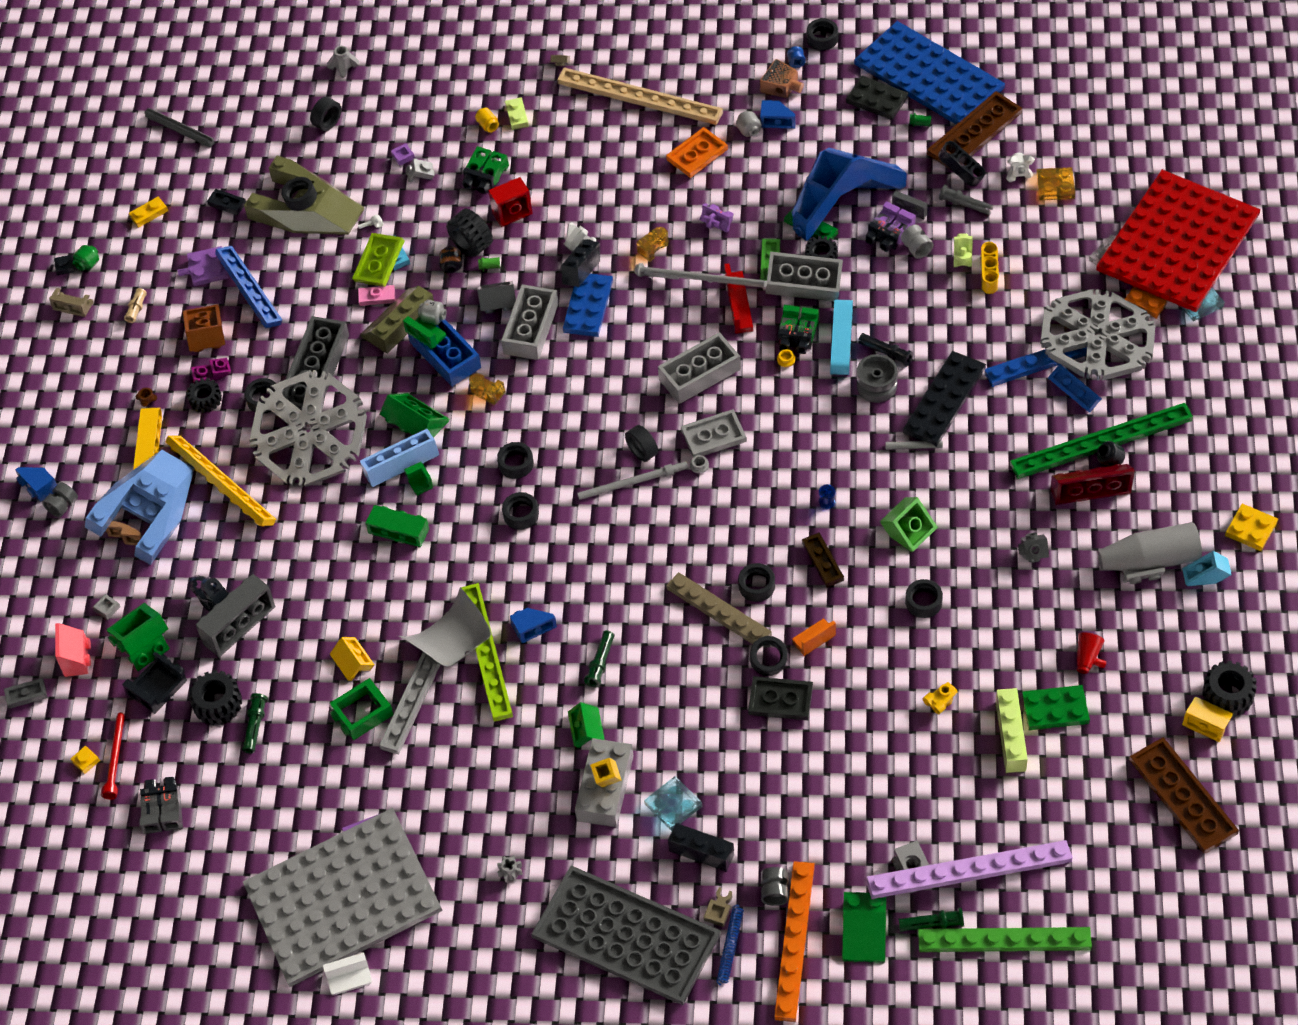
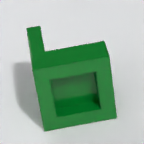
(418, 478)

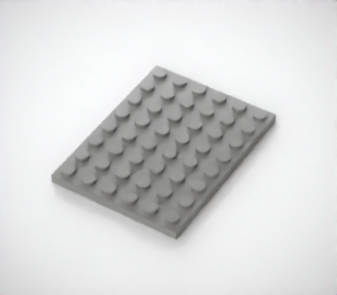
(341, 896)

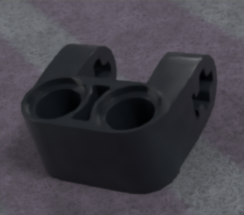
(208, 594)

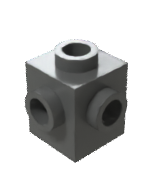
(1033, 547)

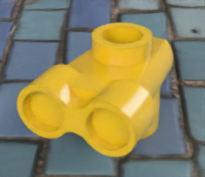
(940, 698)

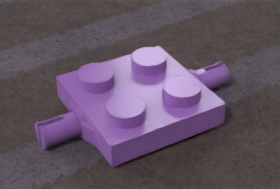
(204, 267)

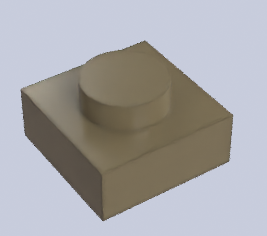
(560, 60)

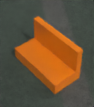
(814, 636)

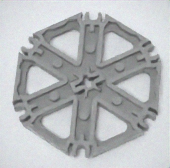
(1109, 339)
(317, 437)

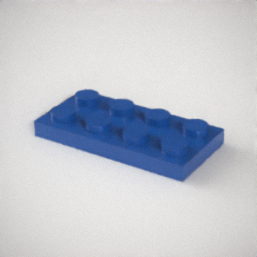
(588, 306)

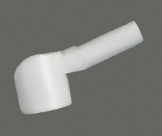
(375, 219)

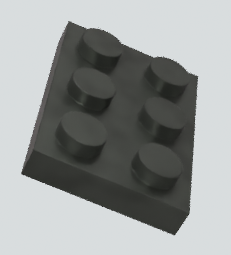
(877, 97)
(780, 698)

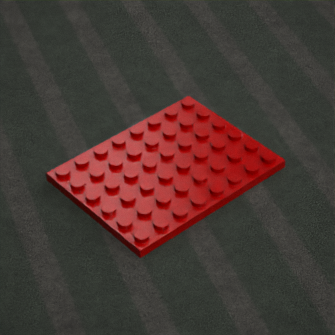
(1178, 240)

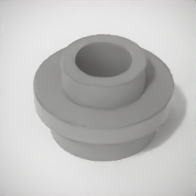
(699, 460)

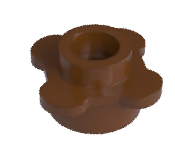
(145, 396)

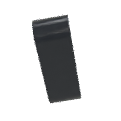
(964, 171)

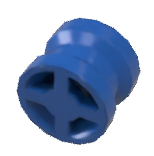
(796, 57)

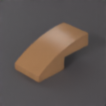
(128, 533)

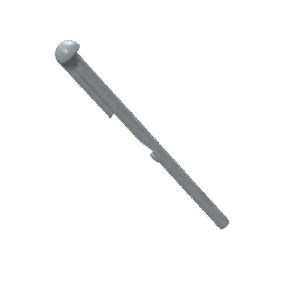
(641, 271)

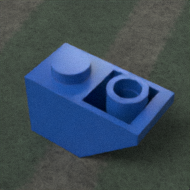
(37, 480)

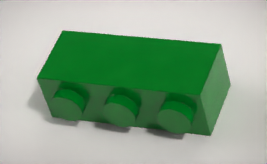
(397, 525)

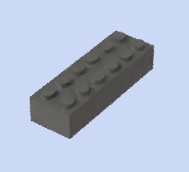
(318, 351)

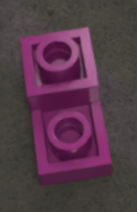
(215, 370)

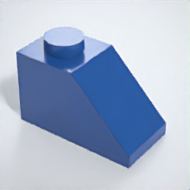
(776, 115)
(531, 623)

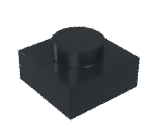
(64, 265)

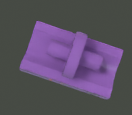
(715, 217)

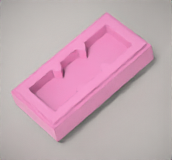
(376, 295)

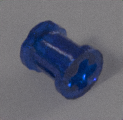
(827, 496)

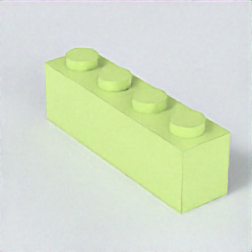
(1011, 730)

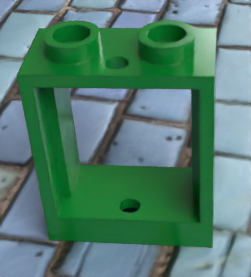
(136, 629)
(368, 722)

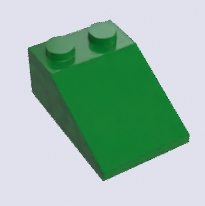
(864, 928)

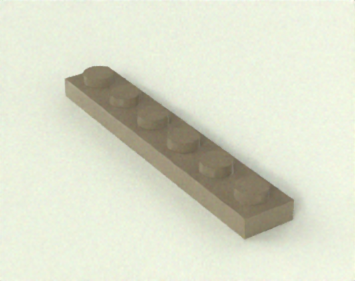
(717, 608)

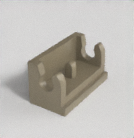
(70, 304)

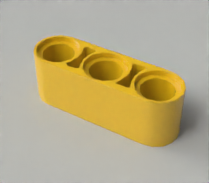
(989, 267)

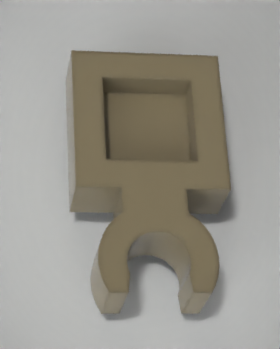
(718, 911)

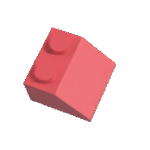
(72, 650)

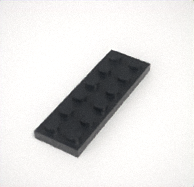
(944, 398)

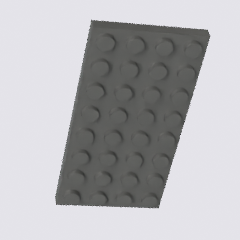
(626, 934)

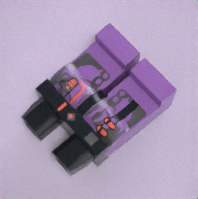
(889, 226)

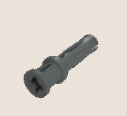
(958, 197)

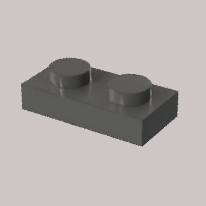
(910, 204)
(25, 693)

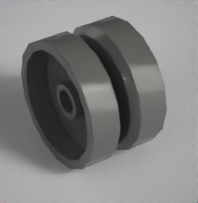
(877, 378)

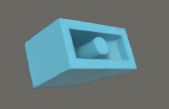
(1207, 570)

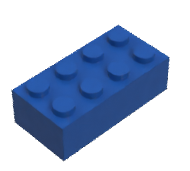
(451, 357)

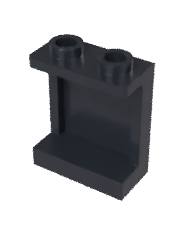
(156, 683)

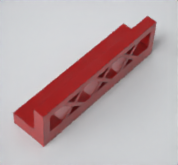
(738, 303)

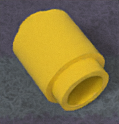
(487, 120)

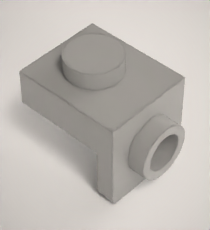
(420, 169)

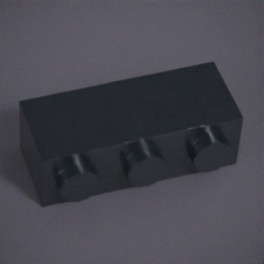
(580, 263)
(701, 847)

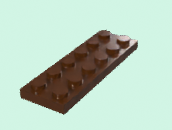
(979, 126)
(1184, 795)

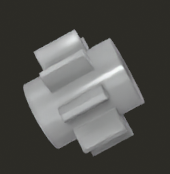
(504, 866)

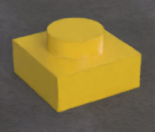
(85, 759)

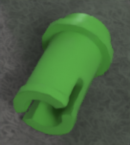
(489, 263)

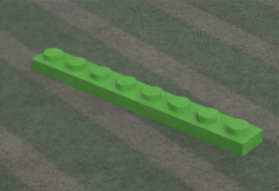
(1005, 939)

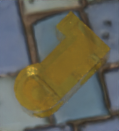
(652, 242)
(486, 389)

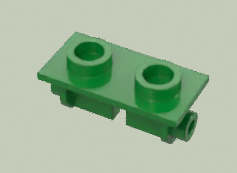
(144, 655)

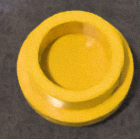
(786, 358)

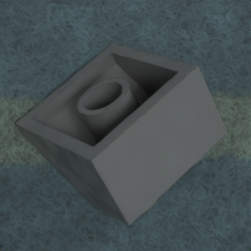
(496, 296)

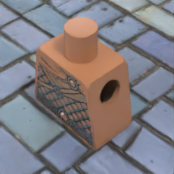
(780, 80)

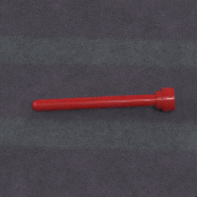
(109, 789)

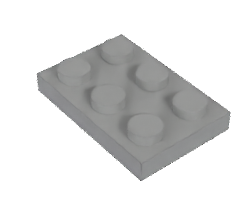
(713, 433)

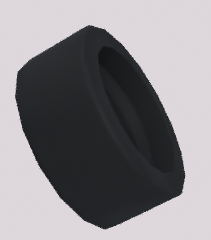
(822, 25)
(319, 110)
(297, 184)
(254, 387)
(641, 443)
(517, 471)
(516, 499)
(756, 569)
(924, 611)
(764, 670)

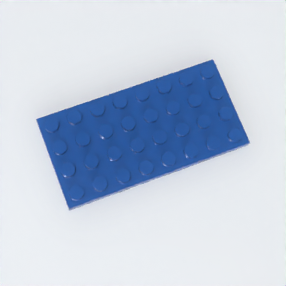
(928, 72)

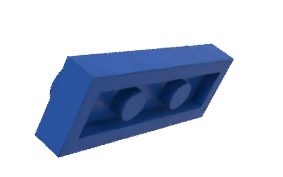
(1074, 388)

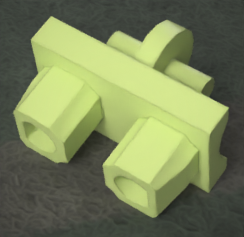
(963, 250)

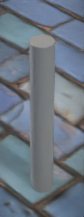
(911, 445)

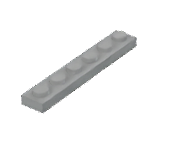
(409, 704)

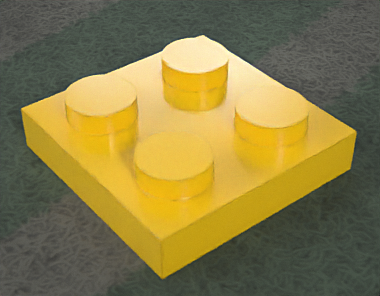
(1251, 527)

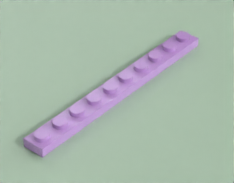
(968, 869)

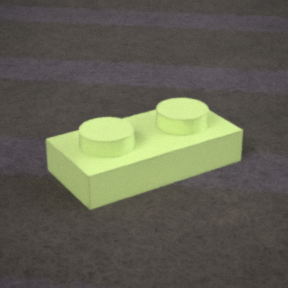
(516, 113)

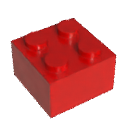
(510, 201)

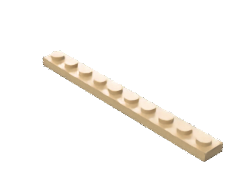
(640, 96)

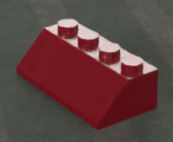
(1092, 483)

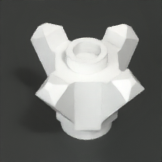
(1019, 166)
(575, 236)

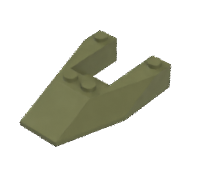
(329, 214)

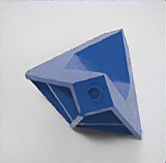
(834, 175)

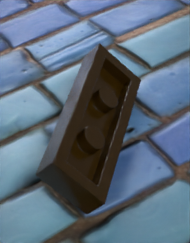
(822, 559)

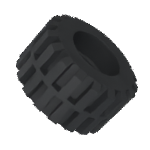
(469, 232)
(1232, 675)
(213, 684)

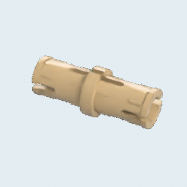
(135, 305)

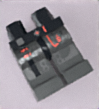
(160, 806)

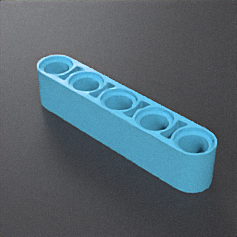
(841, 337)

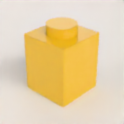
(605, 772)

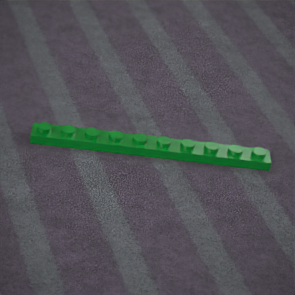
(1088, 444)

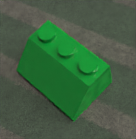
(412, 414)

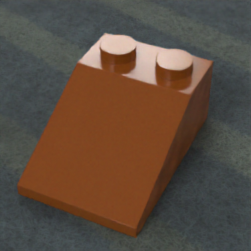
(204, 328)

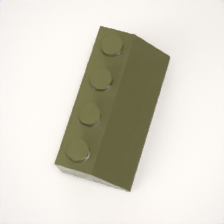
(389, 326)

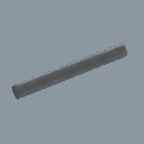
(179, 127)

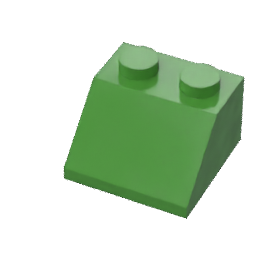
(909, 523)

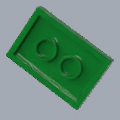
(1055, 707)

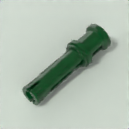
(598, 665)
(255, 714)
(942, 920)

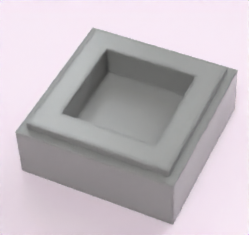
(106, 606)

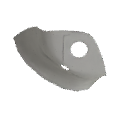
(454, 634)

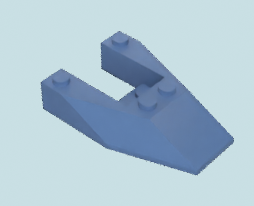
(151, 492)

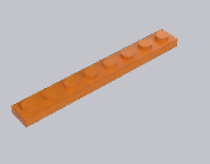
(794, 942)

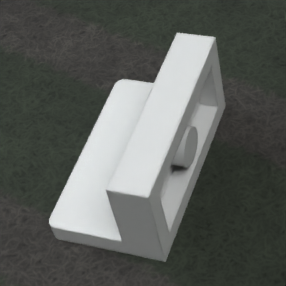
(347, 974)

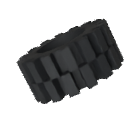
(821, 245)
(204, 403)

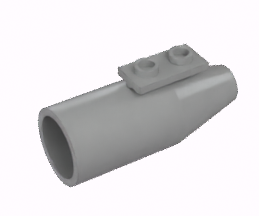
(1150, 551)

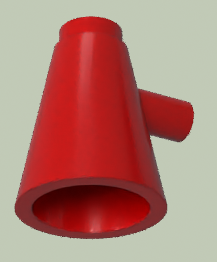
(1087, 652)

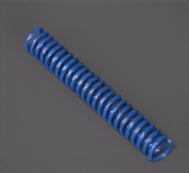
(723, 966)

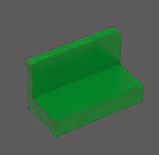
(425, 333)
(585, 724)

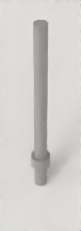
(668, 470)

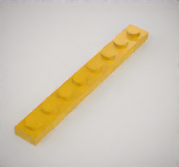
(221, 481)

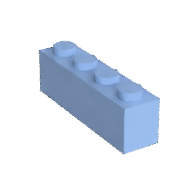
(398, 457)

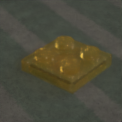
(1055, 183)

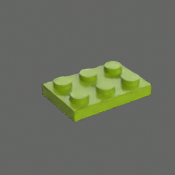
(378, 259)

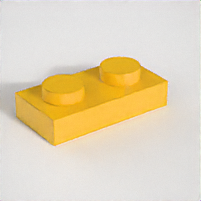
(148, 212)

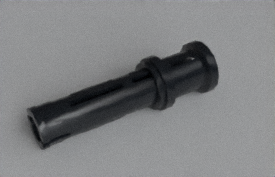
(892, 351)

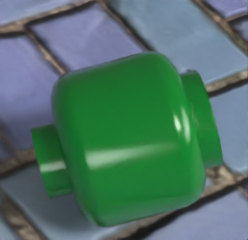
(85, 258)

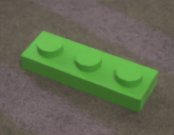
(768, 246)

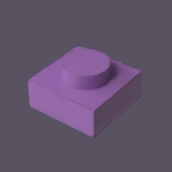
(402, 154)

